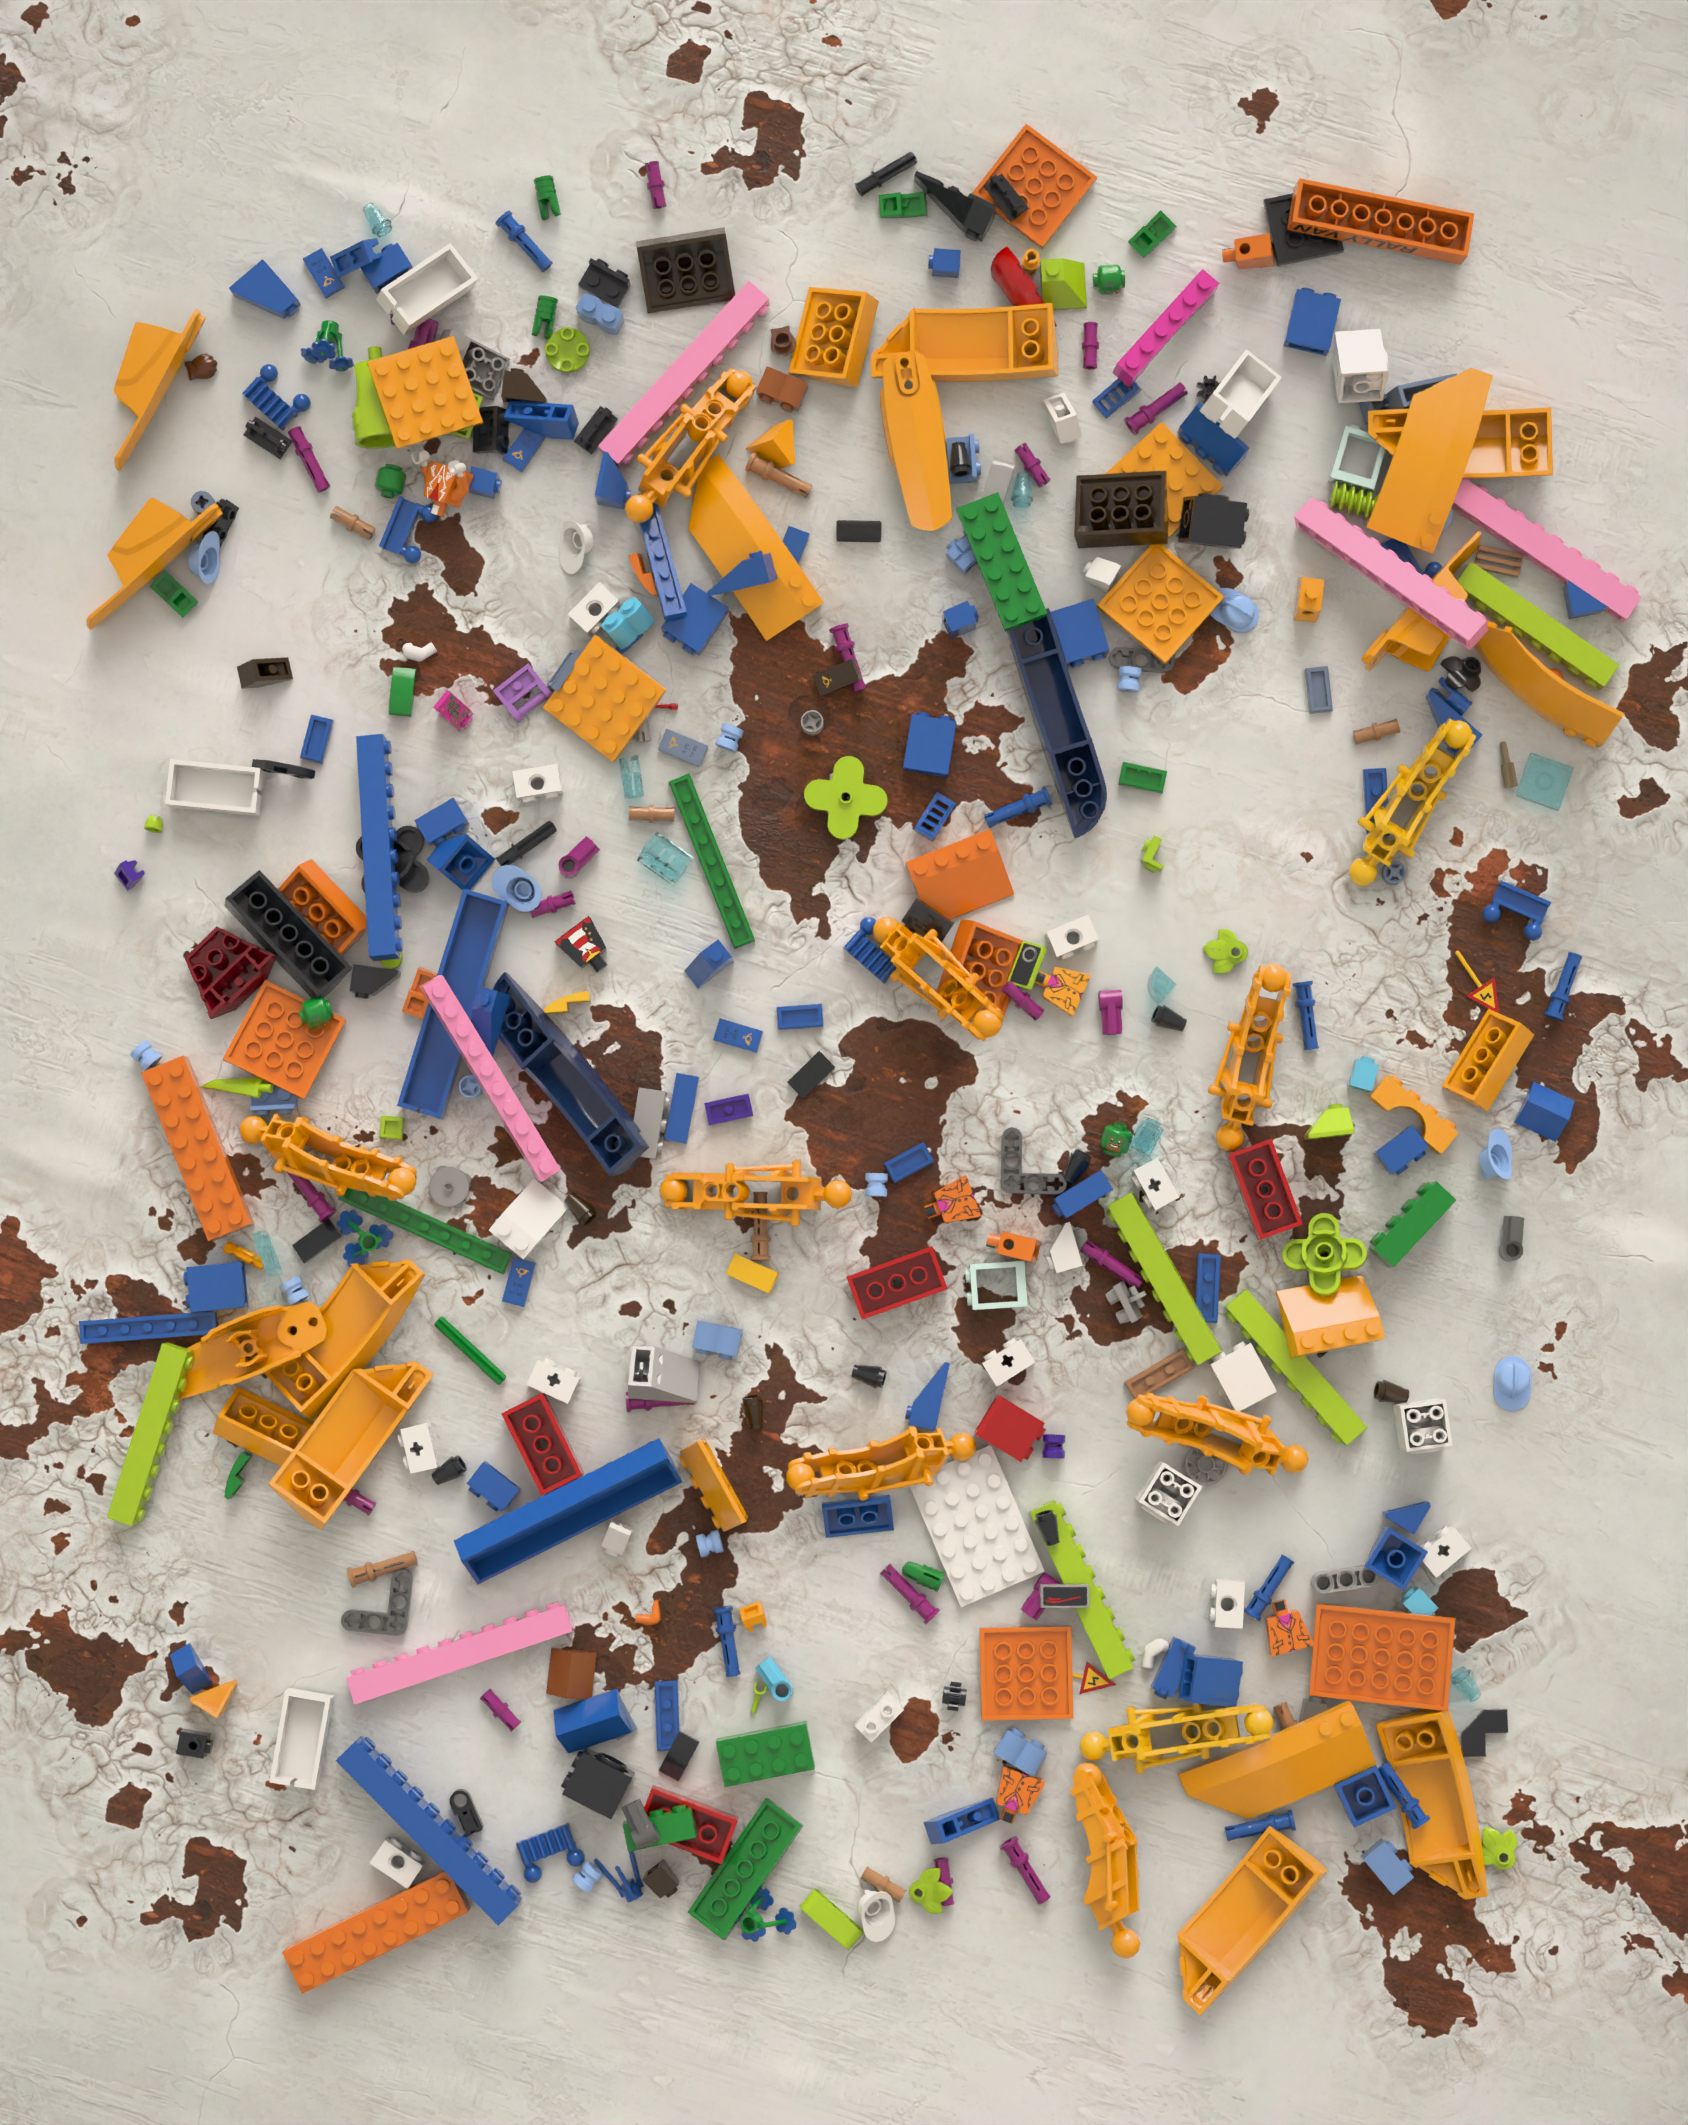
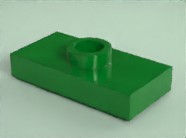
(1142, 777)

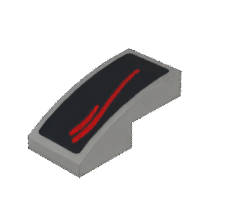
(1064, 1595)

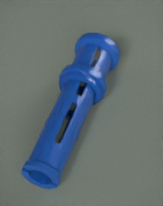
(517, 234)
(1027, 804)
(1560, 996)
(1305, 1004)
(1263, 1596)
(726, 1628)
(1410, 1806)
(1278, 1822)

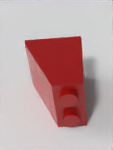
(1010, 1428)

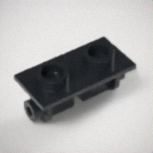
(1006, 197)
(596, 429)
(267, 437)
(223, 524)

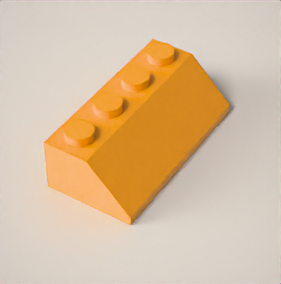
(1488, 1059)
(260, 1426)

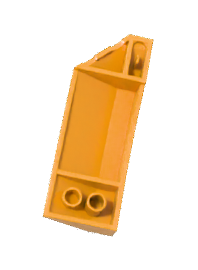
(1505, 445)
(1545, 691)
(358, 1322)
(347, 1438)

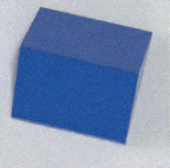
(1544, 1111)

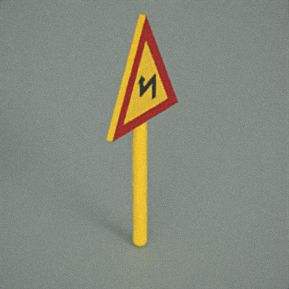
(1484, 994)
(1092, 1679)

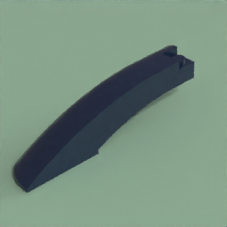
(1059, 723)
(569, 1080)

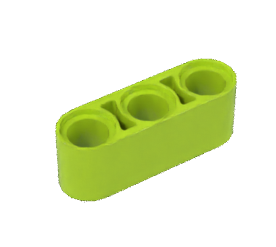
(831, 1919)

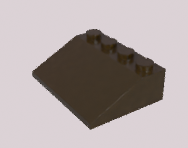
(685, 270)
(1121, 509)

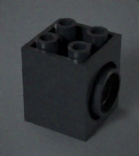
(1213, 521)
(597, 1781)

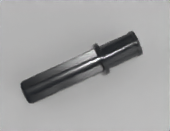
(886, 173)
(526, 844)

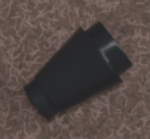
(960, 462)
(1167, 1018)
(1076, 1165)
(870, 1375)
(450, 1470)
(1048, 1527)

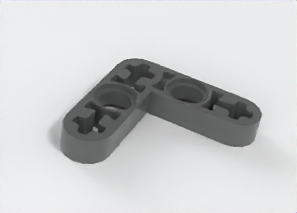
(1151, 666)
(1016, 1171)
(385, 1618)

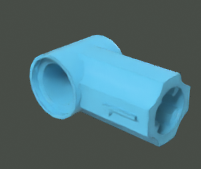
(773, 1677)

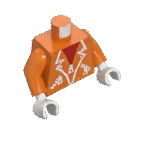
(443, 483)

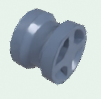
(207, 500)
(1396, 870)

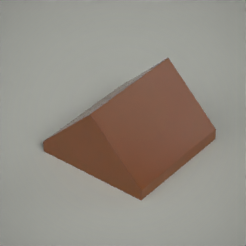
(571, 1673)

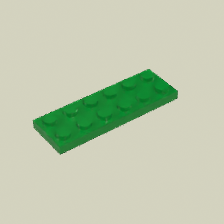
(1001, 562)
(745, 1869)

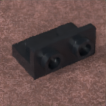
(605, 282)
(492, 433)
(923, 918)

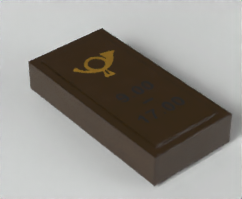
(837, 677)

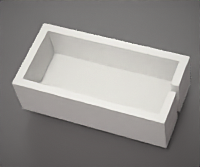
(427, 289)
(1240, 394)
(214, 787)
(301, 1738)

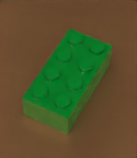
(1411, 1224)
(765, 1753)

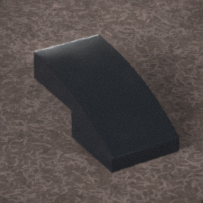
(679, 1756)

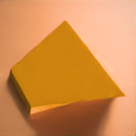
(776, 445)
(216, 1699)

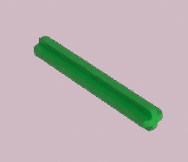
(470, 1350)

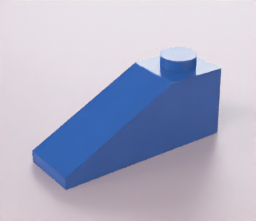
(548, 419)
(748, 573)
(1442, 712)
(488, 1015)
(927, 1404)
(961, 1821)

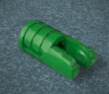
(546, 194)
(545, 313)
(924, 1575)

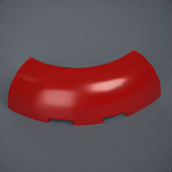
(1013, 280)

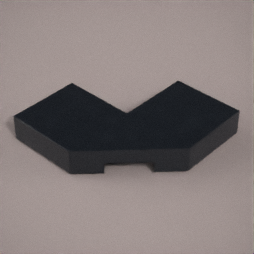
(283, 768)
(1474, 1735)

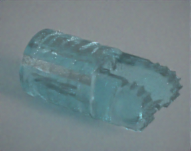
(631, 781)

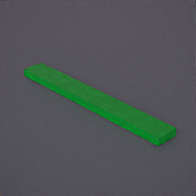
(711, 861)
(430, 1229)

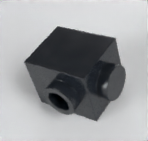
(194, 1743)

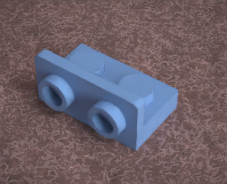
(972, 447)
(277, 1100)

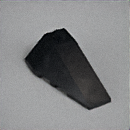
(969, 213)

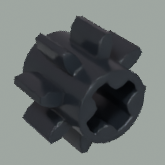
(1203, 386)
(954, 1696)

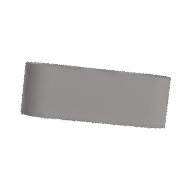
(999, 478)
(1334, 1579)

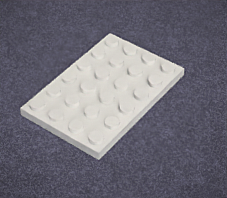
(977, 1527)

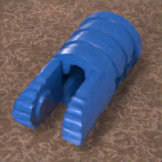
(1455, 699)

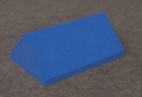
(857, 1516)
(591, 1721)

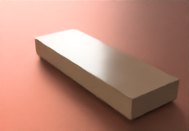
(1159, 1374)

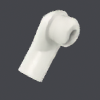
(416, 653)
(1153, 1649)

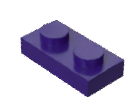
(728, 1109)

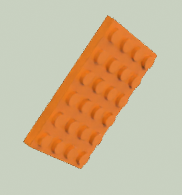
(1382, 1656)

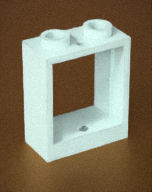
(1348, 478)
(972, 1297)

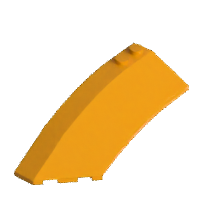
(977, 343)
(1430, 460)
(730, 528)
(1283, 1766)
(1432, 1768)
(1244, 1916)

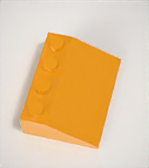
(833, 336)
(1330, 1322)
(713, 1484)

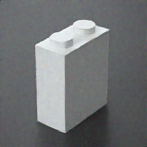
(1242, 1376)

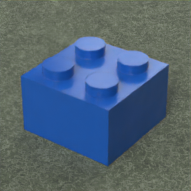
(1364, 1796)

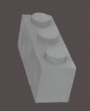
(650, 1120)

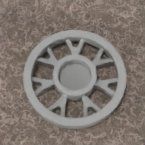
(1205, 1465)

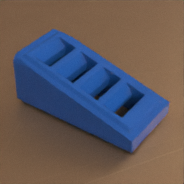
(1121, 401)
(927, 833)

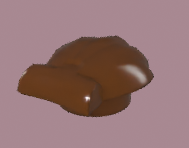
(782, 341)
(201, 367)

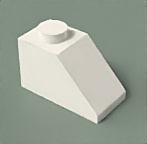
(1062, 418)
(1101, 573)
(1064, 1251)
(617, 1538)

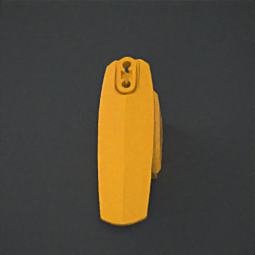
(148, 371)
(916, 439)
(148, 546)
(1411, 635)
(253, 1346)

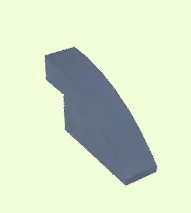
(1400, 396)

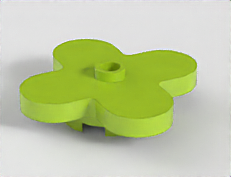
(844, 815)
(1324, 1238)

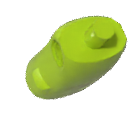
(368, 416)

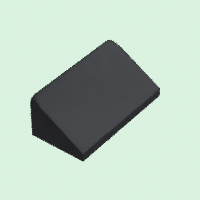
(858, 531)
(811, 1074)
(317, 1241)

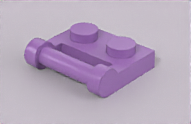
(519, 686)

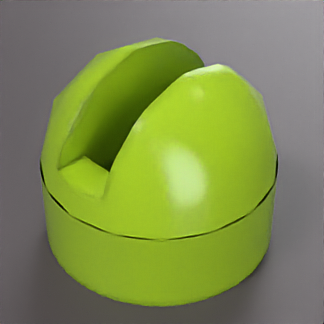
(154, 824)

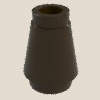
(581, 1210)
(1389, 1392)
(753, 1411)

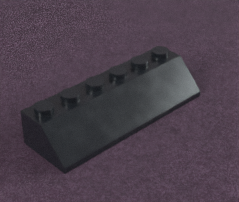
(287, 935)

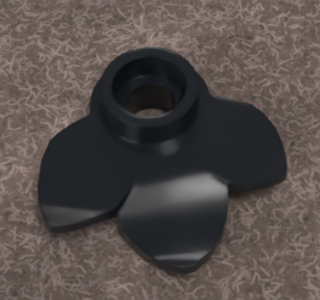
(1462, 672)

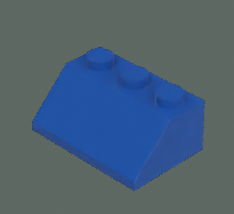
(1212, 442)

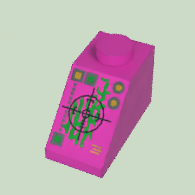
(453, 711)

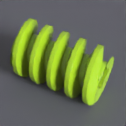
(1352, 500)

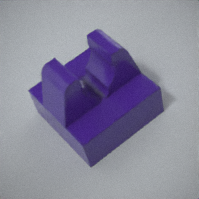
(127, 874)

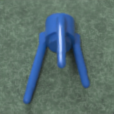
(630, 1889)

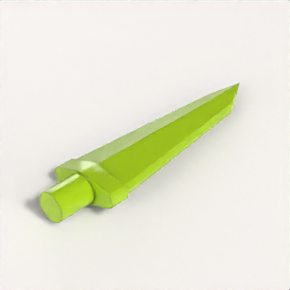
(244, 1086)

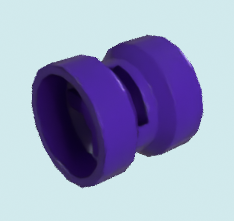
(1053, 1451)

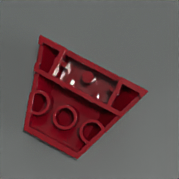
(227, 970)

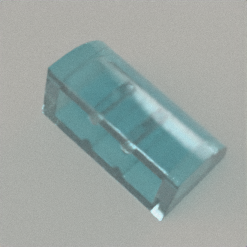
(665, 858)
(1159, 985)

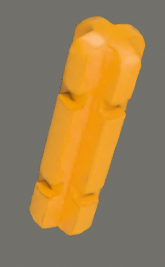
(243, 1255)

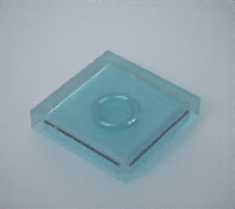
(1544, 781)
(267, 1253)

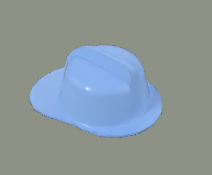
(204, 558)
(1236, 611)
(517, 888)
(1497, 1156)
(1512, 1383)

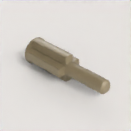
(1507, 768)

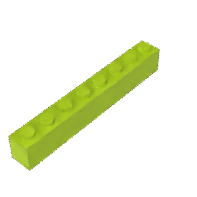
(1537, 627)
(1164, 1278)
(1298, 1371)
(150, 1434)
(1096, 1618)

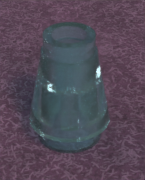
(377, 220)
(1022, 491)
(1465, 1683)

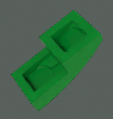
(903, 205)
(1152, 234)
(173, 594)
(402, 691)
(234, 1480)

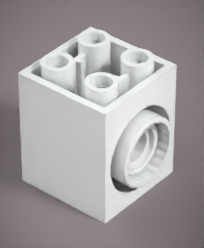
(1359, 366)
(1422, 1426)
(1167, 1494)

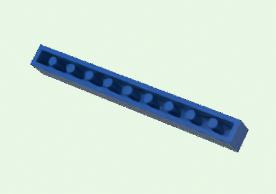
(378, 847)

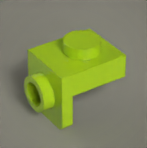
(1150, 848)

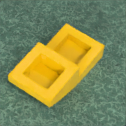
(561, 1005)
(752, 1273)

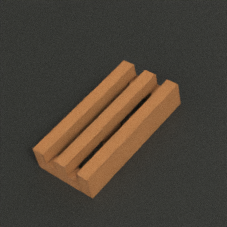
(1499, 552)

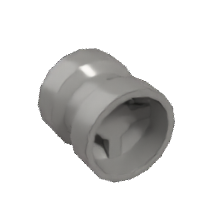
(812, 722)

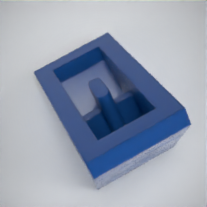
(1580, 602)
(1409, 1516)
(190, 1669)

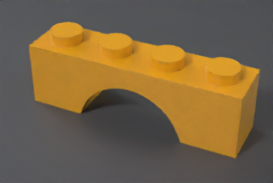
(1435, 1132)

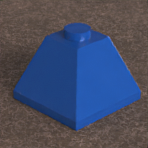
(611, 485)
(461, 860)
(1395, 1557)

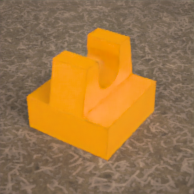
(753, 1615)

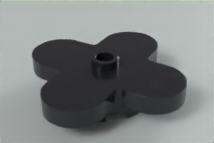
(412, 874)

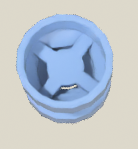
(1129, 679)
(731, 733)
(145, 1055)
(467, 1086)
(876, 1184)
(291, 1286)
(710, 1543)
(587, 1876)

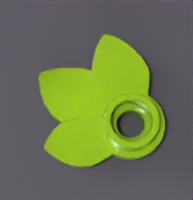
(1222, 951)
(1496, 1844)
(933, 1891)

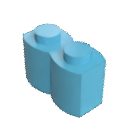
(627, 623)

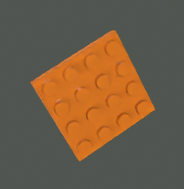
(1045, 181)
(278, 1045)
(1026, 1673)

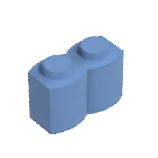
(596, 313)
(717, 1339)
(1020, 1752)

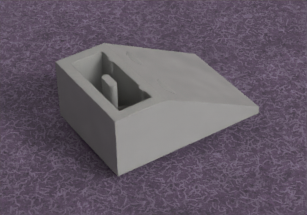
(482, 364)
(662, 1375)

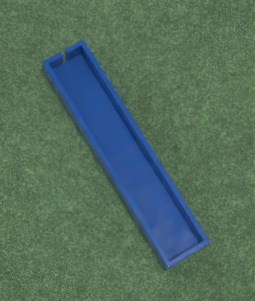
(464, 967)
(567, 1511)
(430, 1830)

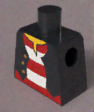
(584, 945)

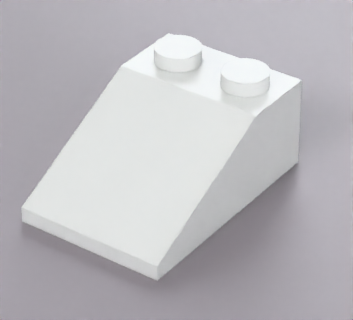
(528, 1219)

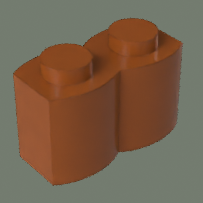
(781, 389)

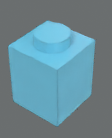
(1363, 1074)
(1417, 1602)

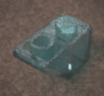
(1146, 1136)

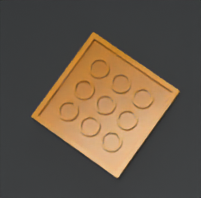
(424, 392)
(1185, 473)
(1160, 602)
(605, 698)

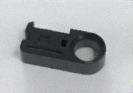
(467, 1814)

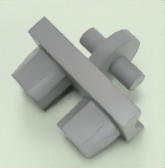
(1130, 1300)

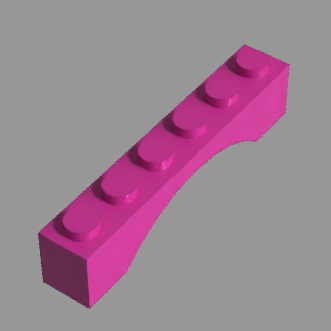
(1165, 327)

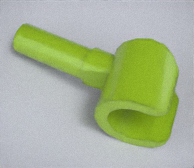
(757, 1697)

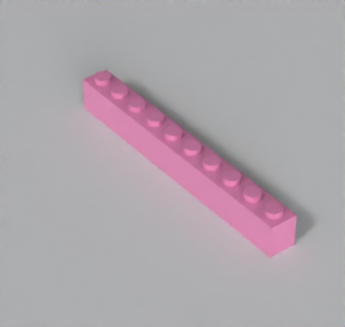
(684, 374)
(1544, 550)
(1391, 573)
(490, 1078)
(461, 1653)

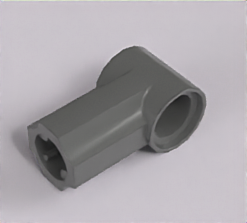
(1512, 1235)
(642, 1829)

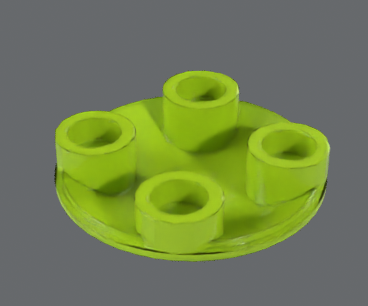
(567, 350)

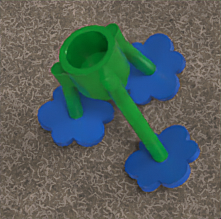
(324, 348)
(367, 1241)
(753, 1925)

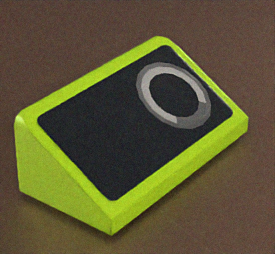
(1027, 965)

